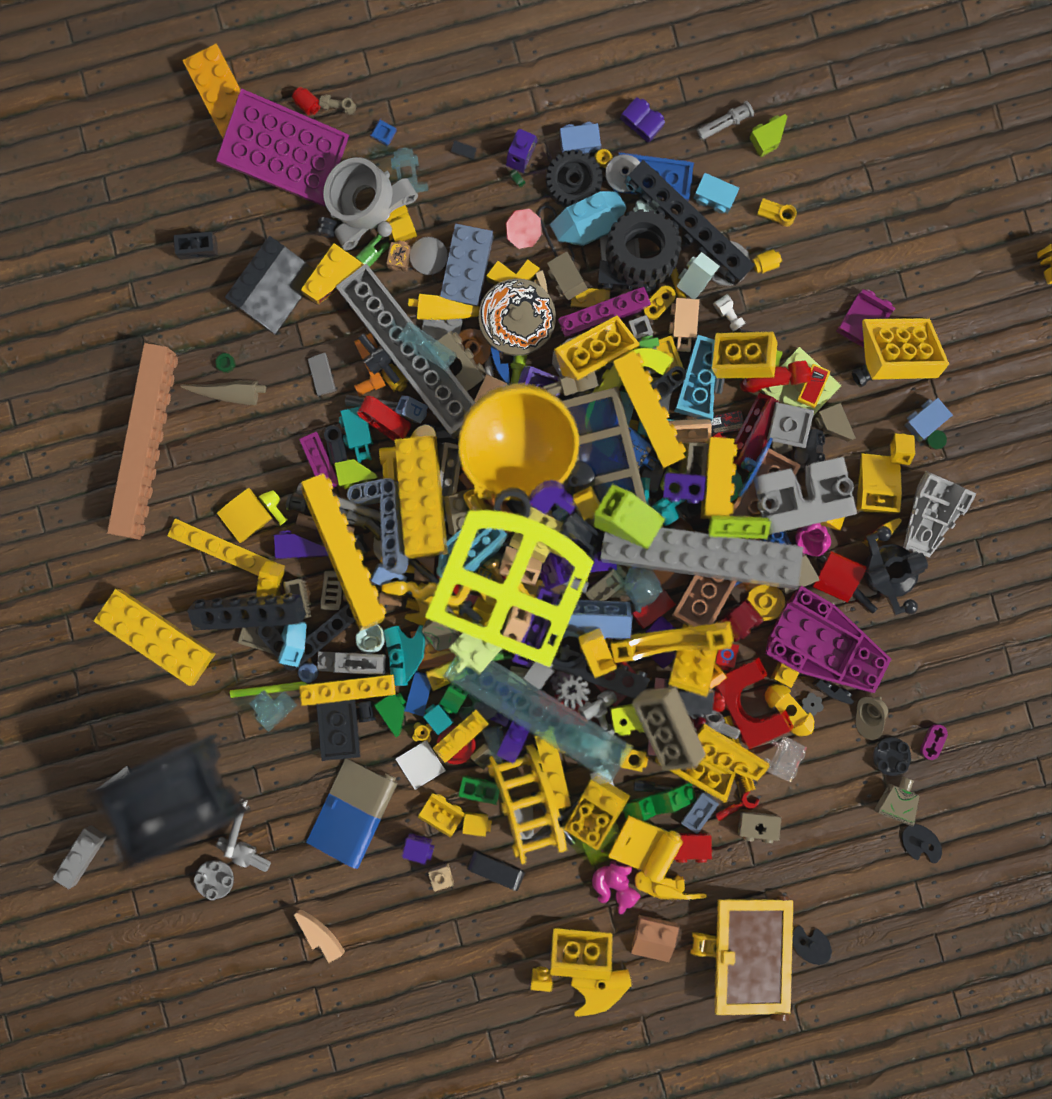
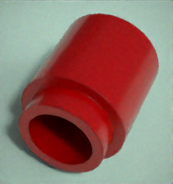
(306, 101)

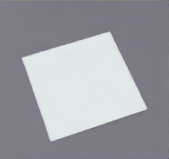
(420, 764)

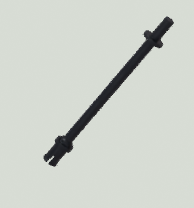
(375, 528)

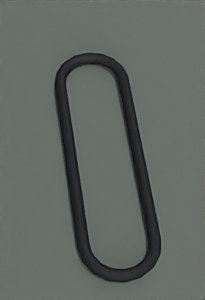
(545, 231)

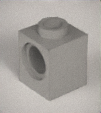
(539, 674)

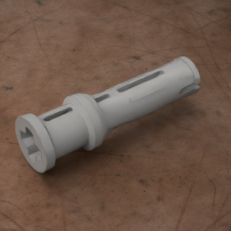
(734, 116)

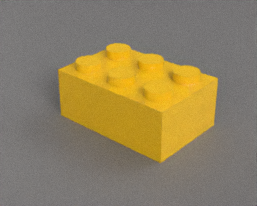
(744, 355)
(581, 954)

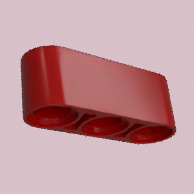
(384, 418)

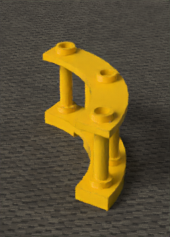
(545, 796)

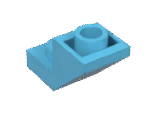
(293, 644)

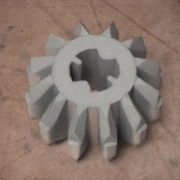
(571, 685)

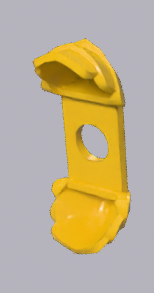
(779, 696)

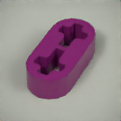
(938, 743)

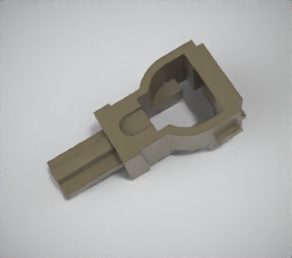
(568, 386)

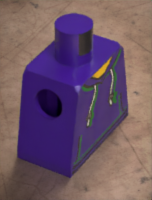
(521, 148)

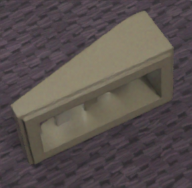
(324, 605)

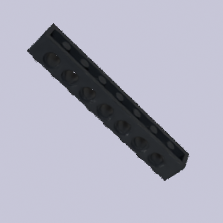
(688, 213)

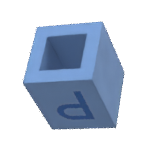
(411, 409)

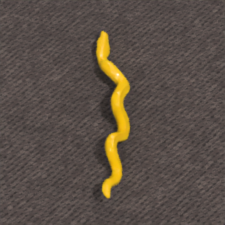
(402, 588)

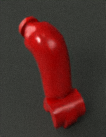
(797, 373)

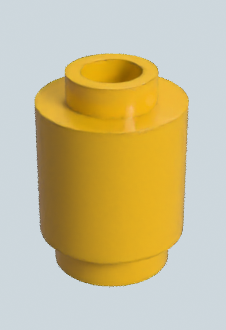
(767, 261)
(401, 384)

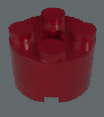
(742, 619)

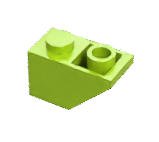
(768, 137)
(353, 473)

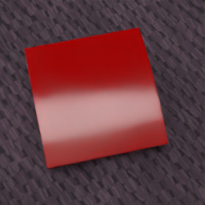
(839, 576)

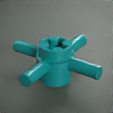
(667, 509)

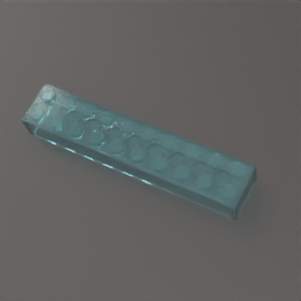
(543, 717)

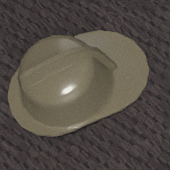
(871, 717)

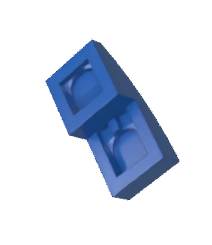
(502, 369)
(418, 694)

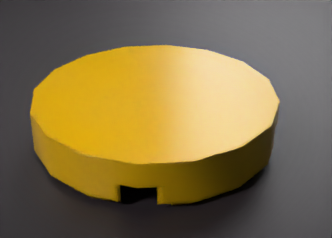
(767, 600)

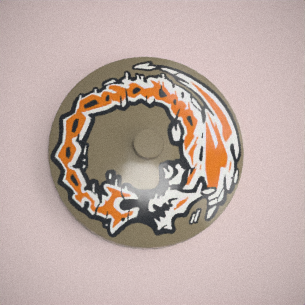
(517, 317)

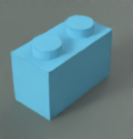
(716, 193)

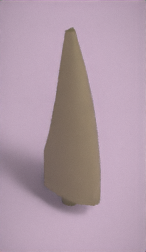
(235, 392)

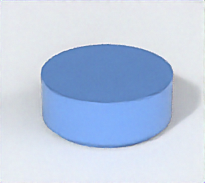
(308, 672)

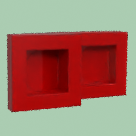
(653, 611)

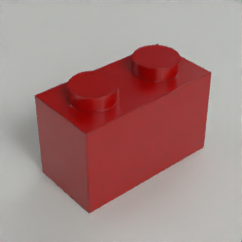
(694, 847)

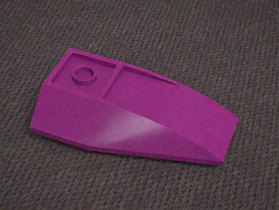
(825, 643)

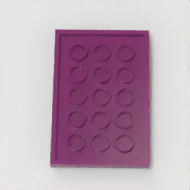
(281, 147)

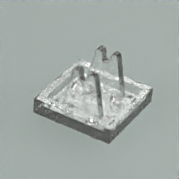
(786, 759)

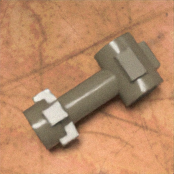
(347, 104)

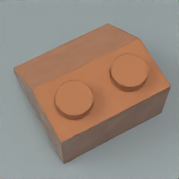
(654, 938)

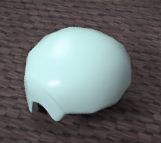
(370, 639)

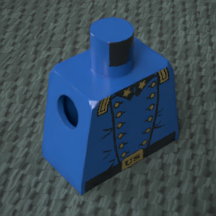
(642, 450)

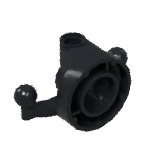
(877, 575)

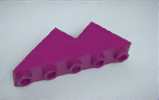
(588, 318)

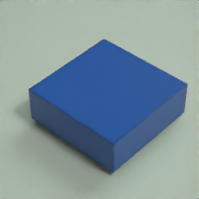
(383, 133)

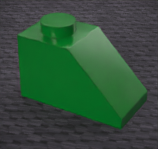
(453, 699)
(393, 711)

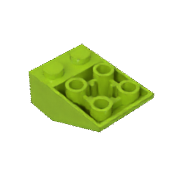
(628, 517)

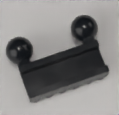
(582, 534)

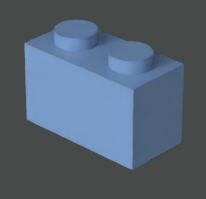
(582, 138)
(928, 419)

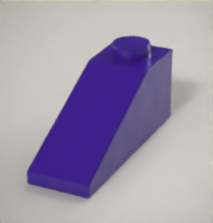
(293, 546)

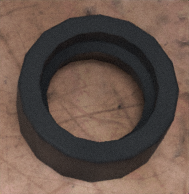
(513, 492)

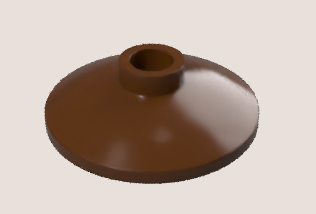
(475, 336)

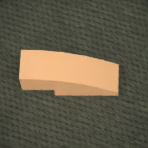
(319, 935)

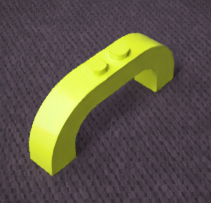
(652, 358)

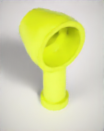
(270, 501)

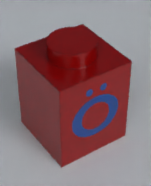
(727, 657)

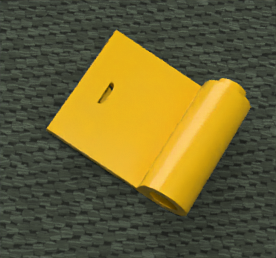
(647, 848)

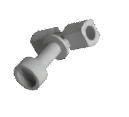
(599, 709)

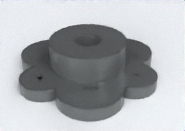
(817, 705)

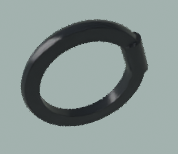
(569, 663)

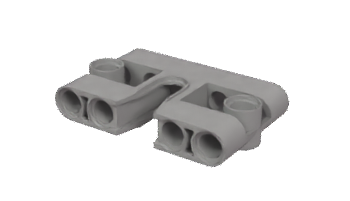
(824, 496)

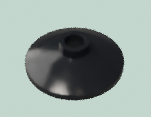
(585, 477)

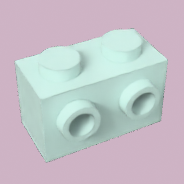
(697, 276)

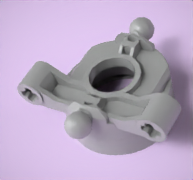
(341, 192)

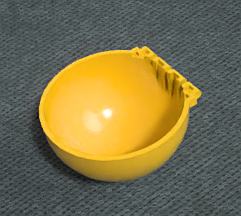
(517, 440)

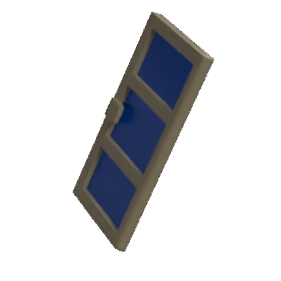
(605, 443)

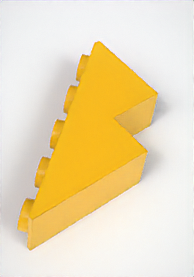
(347, 690)

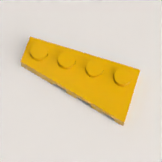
(729, 754)

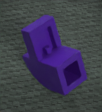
(549, 493)

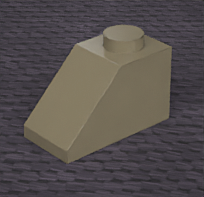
(835, 423)

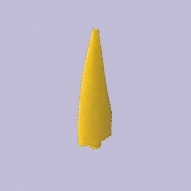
(438, 308)

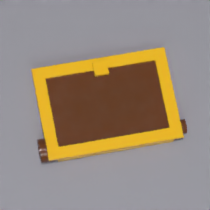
(754, 957)

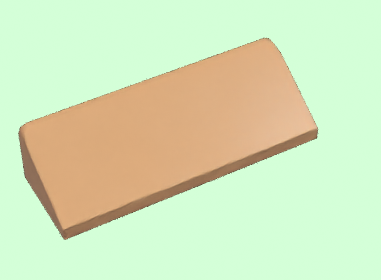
(692, 430)

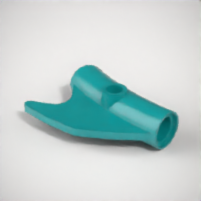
(404, 653)

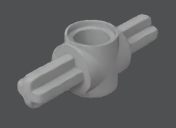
(717, 723)
(245, 855)

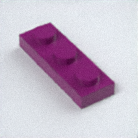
(318, 457)

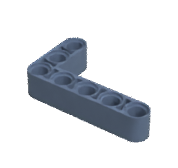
(387, 498)

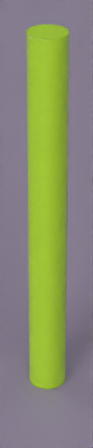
(268, 689)

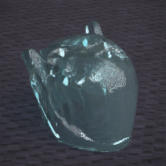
(641, 586)

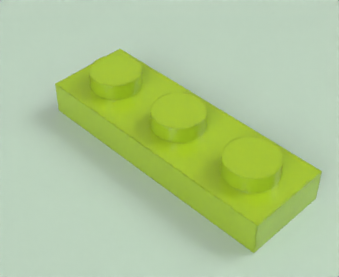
(739, 527)

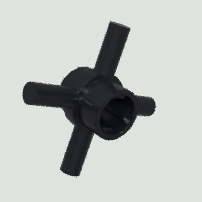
(378, 359)
(562, 821)

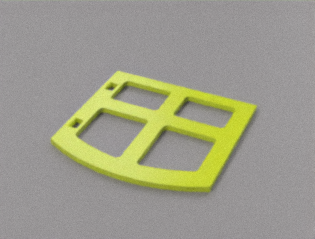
(507, 593)

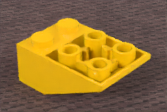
(879, 485)
(596, 812)

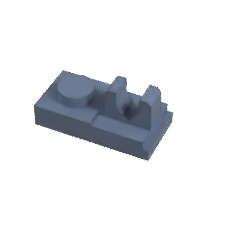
(699, 812)

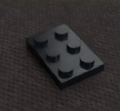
(338, 730)

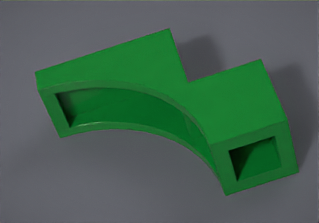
(660, 803)

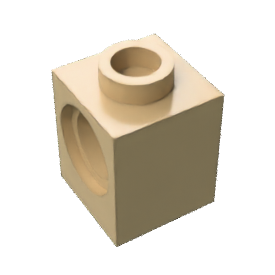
(441, 877)

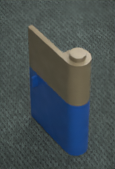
(352, 813)

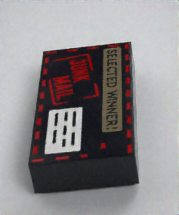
(726, 423)

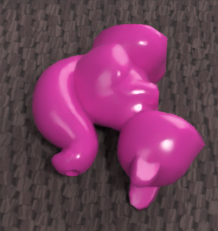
(615, 877)

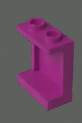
(864, 307)

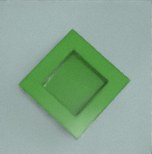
(648, 342)

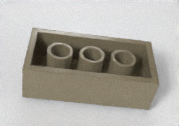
(669, 728)

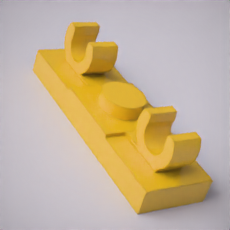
(460, 736)

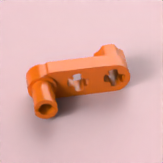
(375, 381)

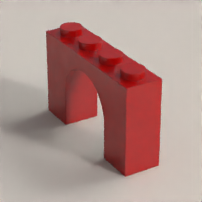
(753, 730)

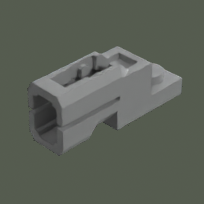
(351, 662)

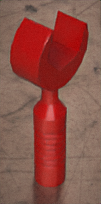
(733, 808)

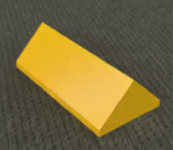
(595, 348)
(708, 778)

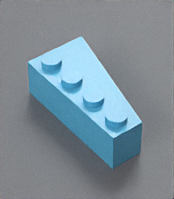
(697, 390)

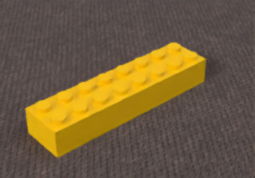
(342, 552)

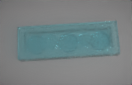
(427, 346)

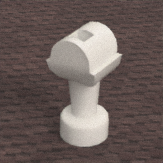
(724, 307)

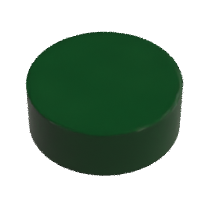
(516, 177)
(225, 363)
(936, 440)

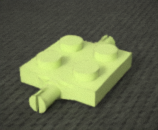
(473, 652)

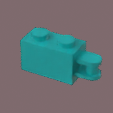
(357, 433)

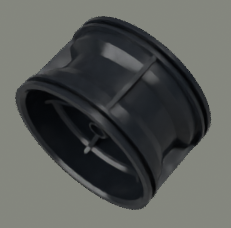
(167, 802)

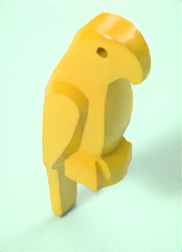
(667, 889)

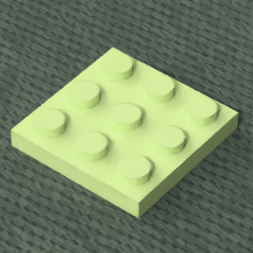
(789, 393)

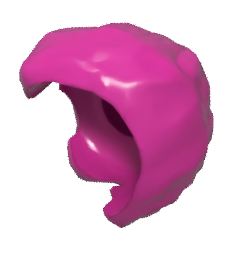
(813, 539)

